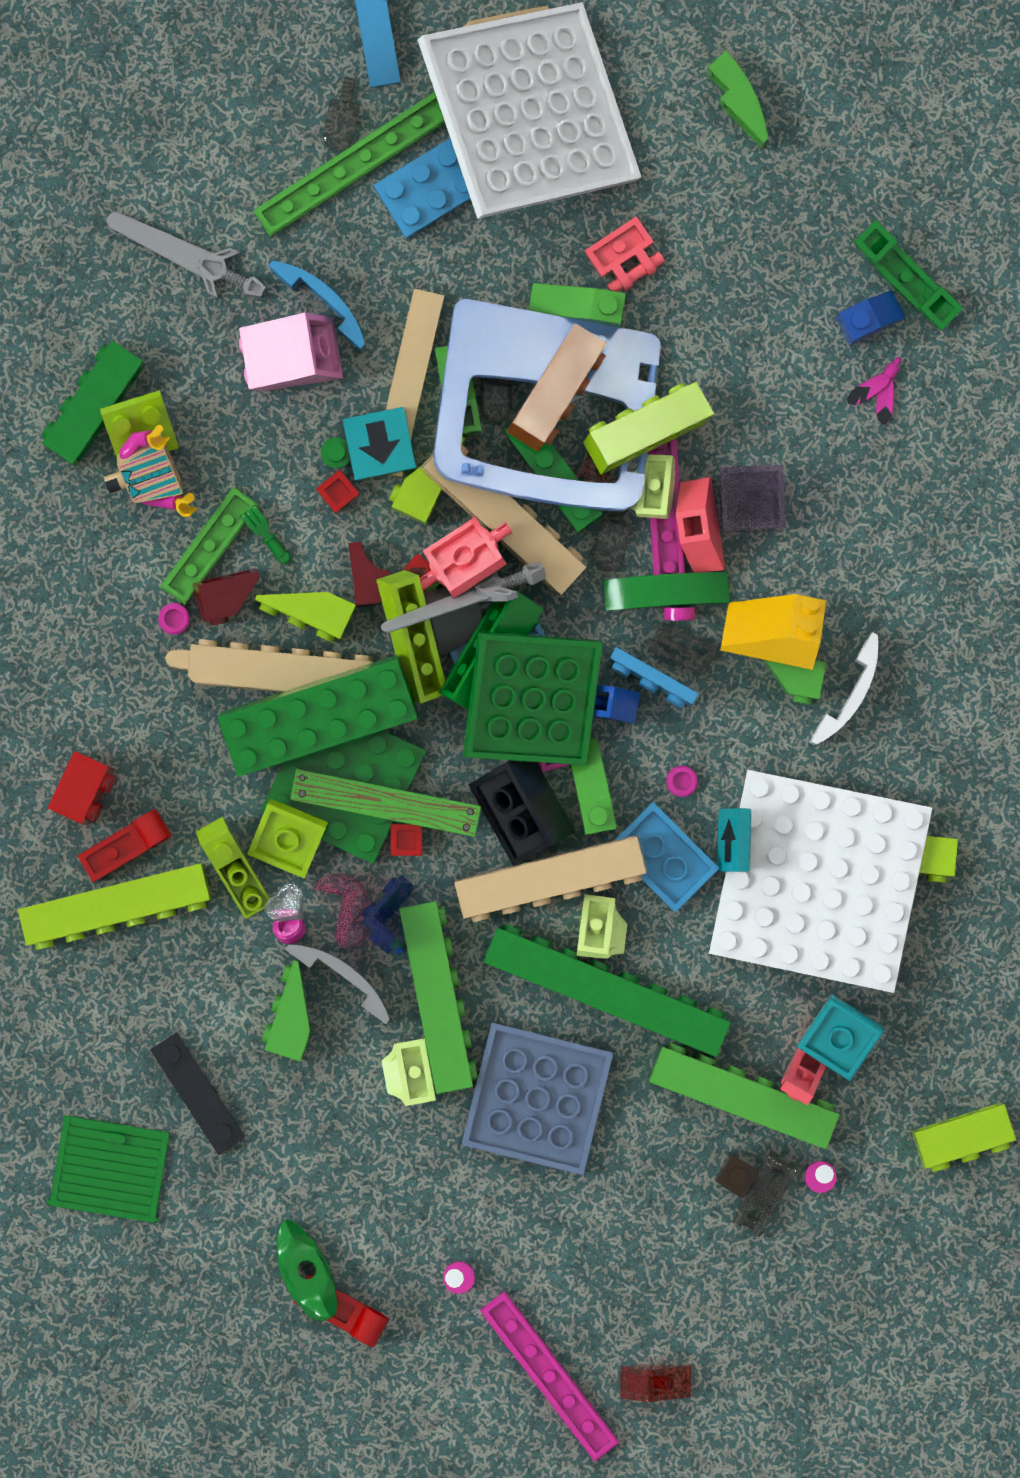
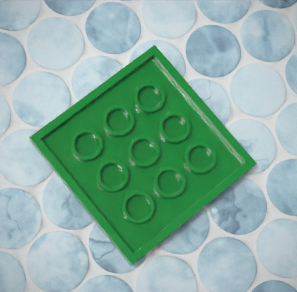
(532, 698)
(369, 759)

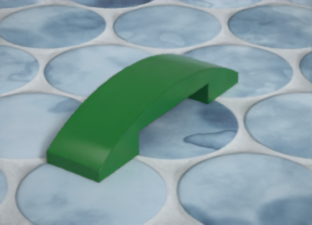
(906, 276)
(666, 590)

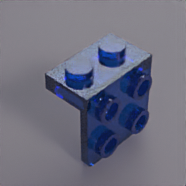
(380, 913)

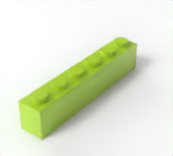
(113, 905)

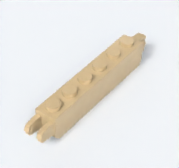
(258, 669)

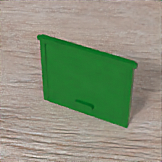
(109, 1169)

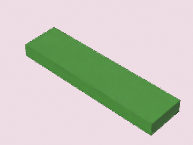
(208, 546)

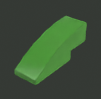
(739, 97)

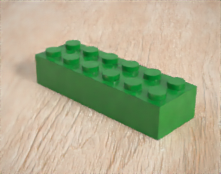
(318, 715)

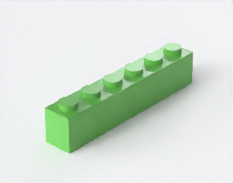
(437, 998)
(743, 1096)

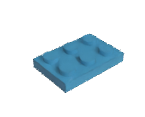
(424, 189)
(652, 679)
(672, 858)

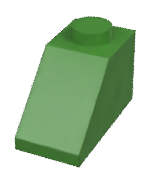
(797, 681)

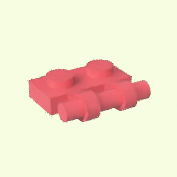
(619, 247)

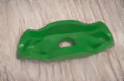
(314, 1295)

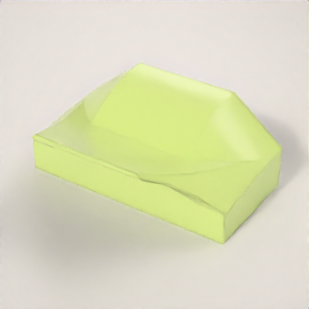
(658, 488)
(601, 928)
(409, 1073)

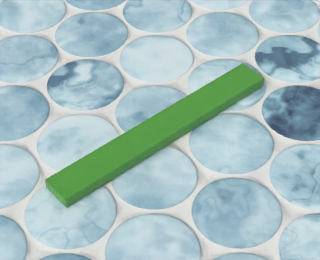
(350, 165)

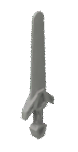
(191, 257)
(489, 589)

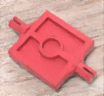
(464, 557)

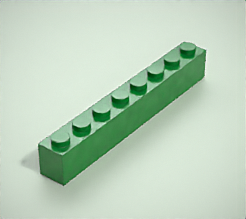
(607, 991)

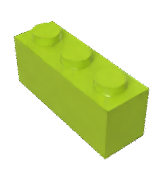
(964, 1137)

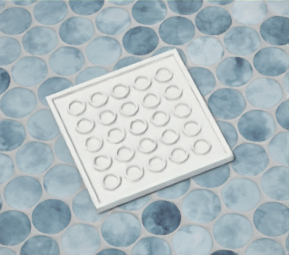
(529, 109)
(824, 882)

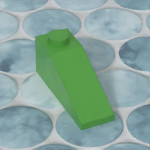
(578, 303)
(593, 793)

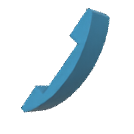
(378, 42)
(293, 276)

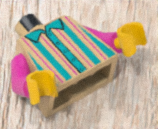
(150, 473)

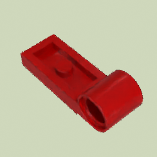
(124, 845)
(358, 1319)

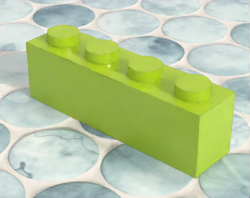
(647, 427)
(414, 643)

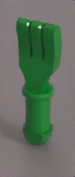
(259, 526)

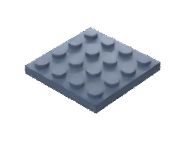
(537, 1098)

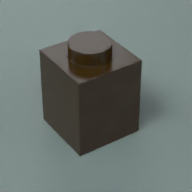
(736, 1175)

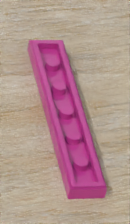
(666, 546)
(549, 1376)

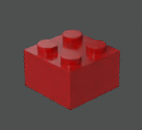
(82, 789)

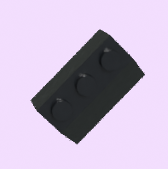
(521, 809)

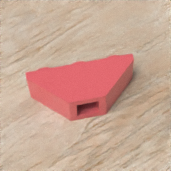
(699, 526)

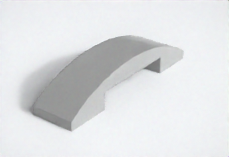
(373, 1003)

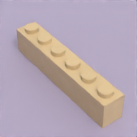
(528, 540)
(551, 876)

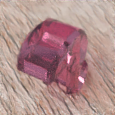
(352, 907)

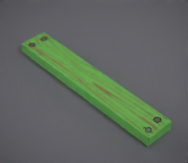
(385, 803)

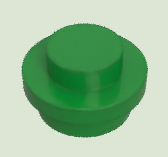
(335, 453)

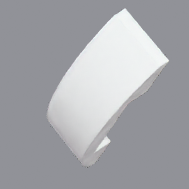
(868, 658)

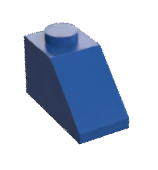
(869, 317)
(616, 704)

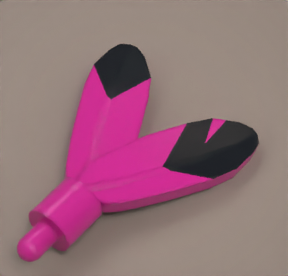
(883, 387)

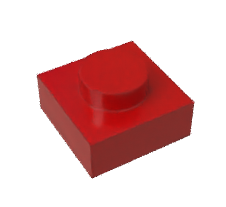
(337, 491)
(406, 840)

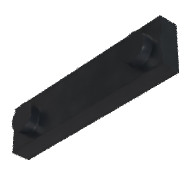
(197, 1093)

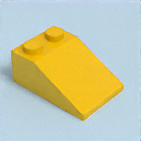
(776, 629)

